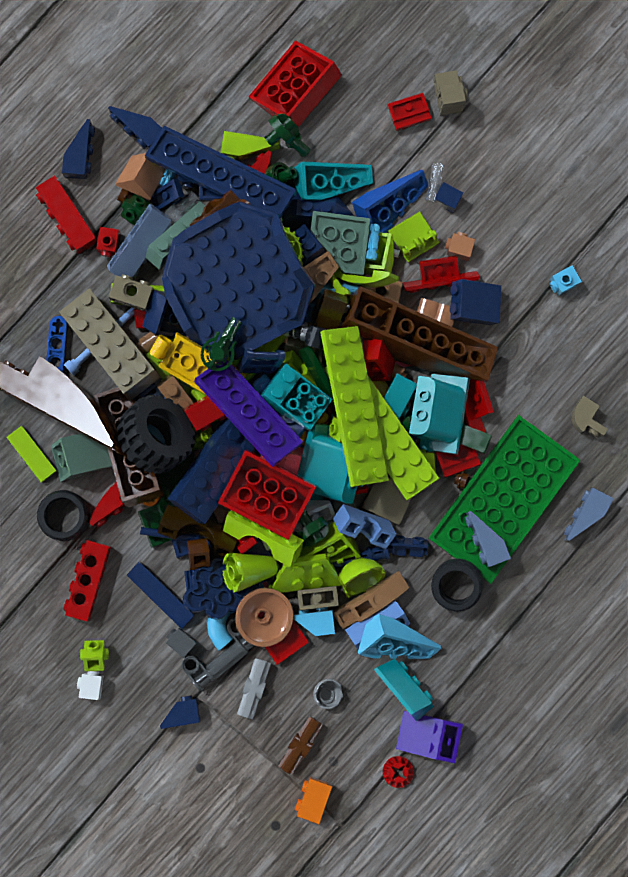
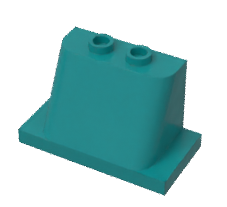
(439, 412)
(326, 466)

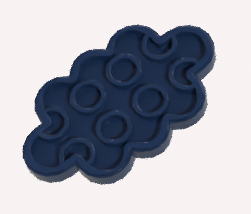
(211, 593)

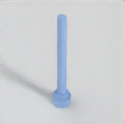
(74, 365)

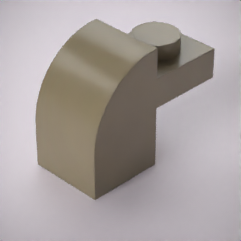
(582, 418)

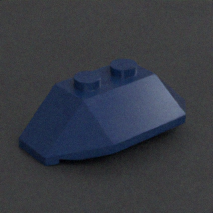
(300, 211)

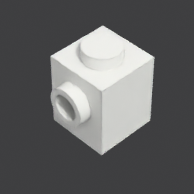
(90, 685)

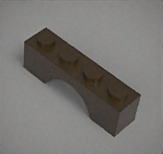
(176, 523)

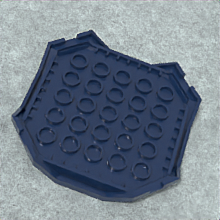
(237, 268)

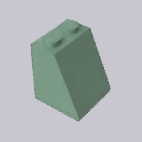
(79, 457)

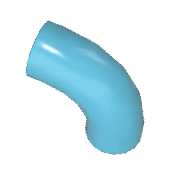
(218, 631)

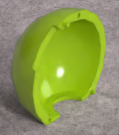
(360, 575)

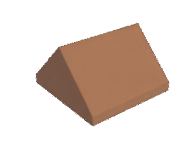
(140, 176)

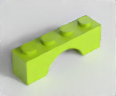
(282, 549)

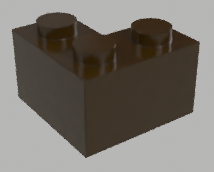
(329, 310)

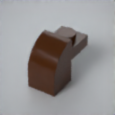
(198, 553)

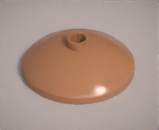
(272, 625)

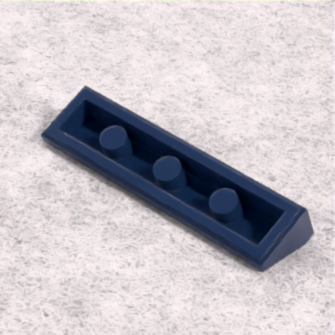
(160, 594)

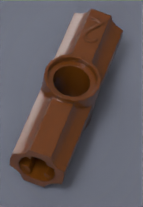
(300, 745)

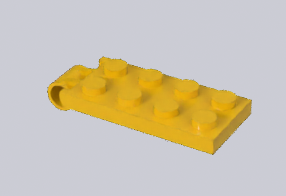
(189, 362)

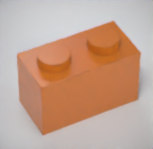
(314, 799)

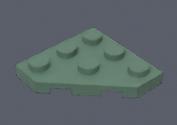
(343, 238)

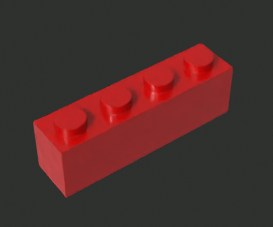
(66, 214)

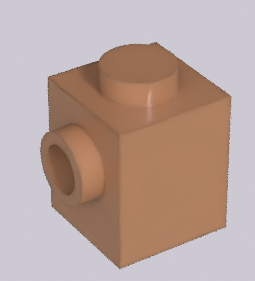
(460, 246)

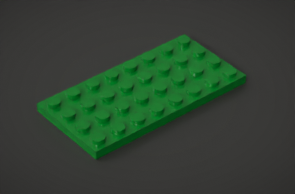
(506, 493)

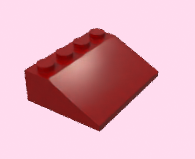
(296, 83)
(267, 494)

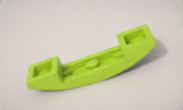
(378, 279)

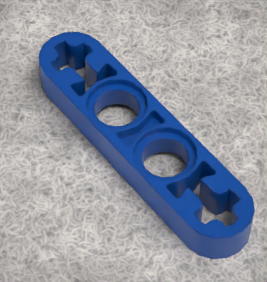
(61, 352)

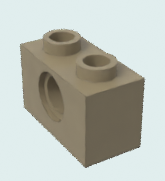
(123, 284)
(318, 598)

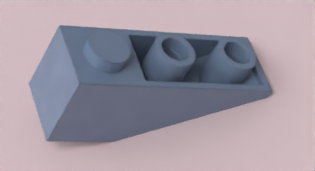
(593, 508)
(491, 545)

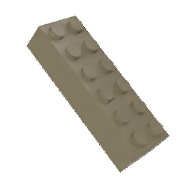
(109, 344)

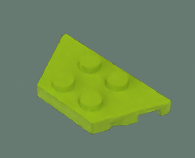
(306, 574)

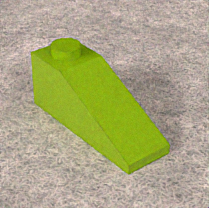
(245, 146)

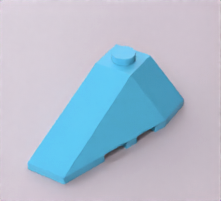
(392, 638)

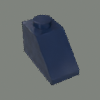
(182, 713)

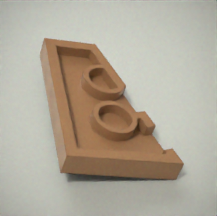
(321, 271)

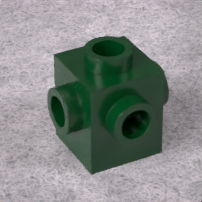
(133, 208)

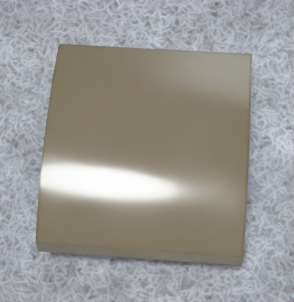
(386, 501)

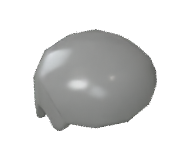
(328, 693)

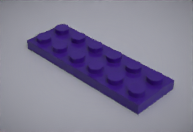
(249, 413)

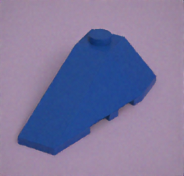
(390, 200)

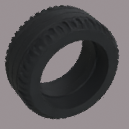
(48, 501)
(457, 604)

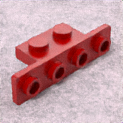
(438, 273)
(477, 405)

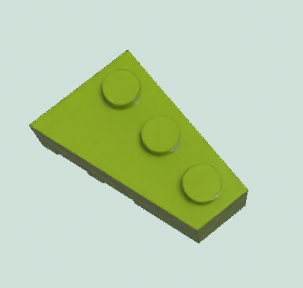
(334, 545)

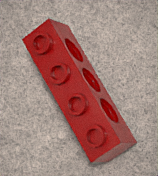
(101, 553)

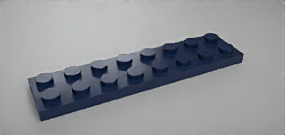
(217, 171)

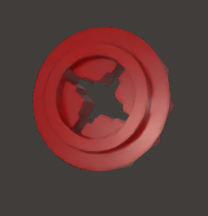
(397, 762)

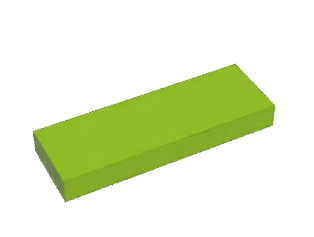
(31, 454)

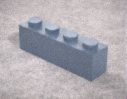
(134, 248)

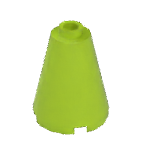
(247, 570)

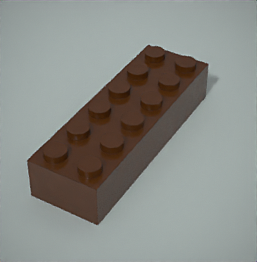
(133, 482)

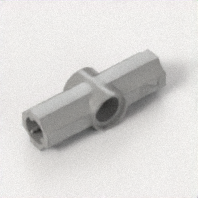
(253, 688)

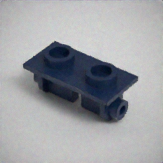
(417, 546)

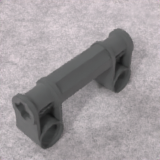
(220, 663)

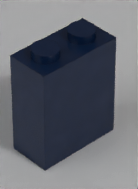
(475, 302)

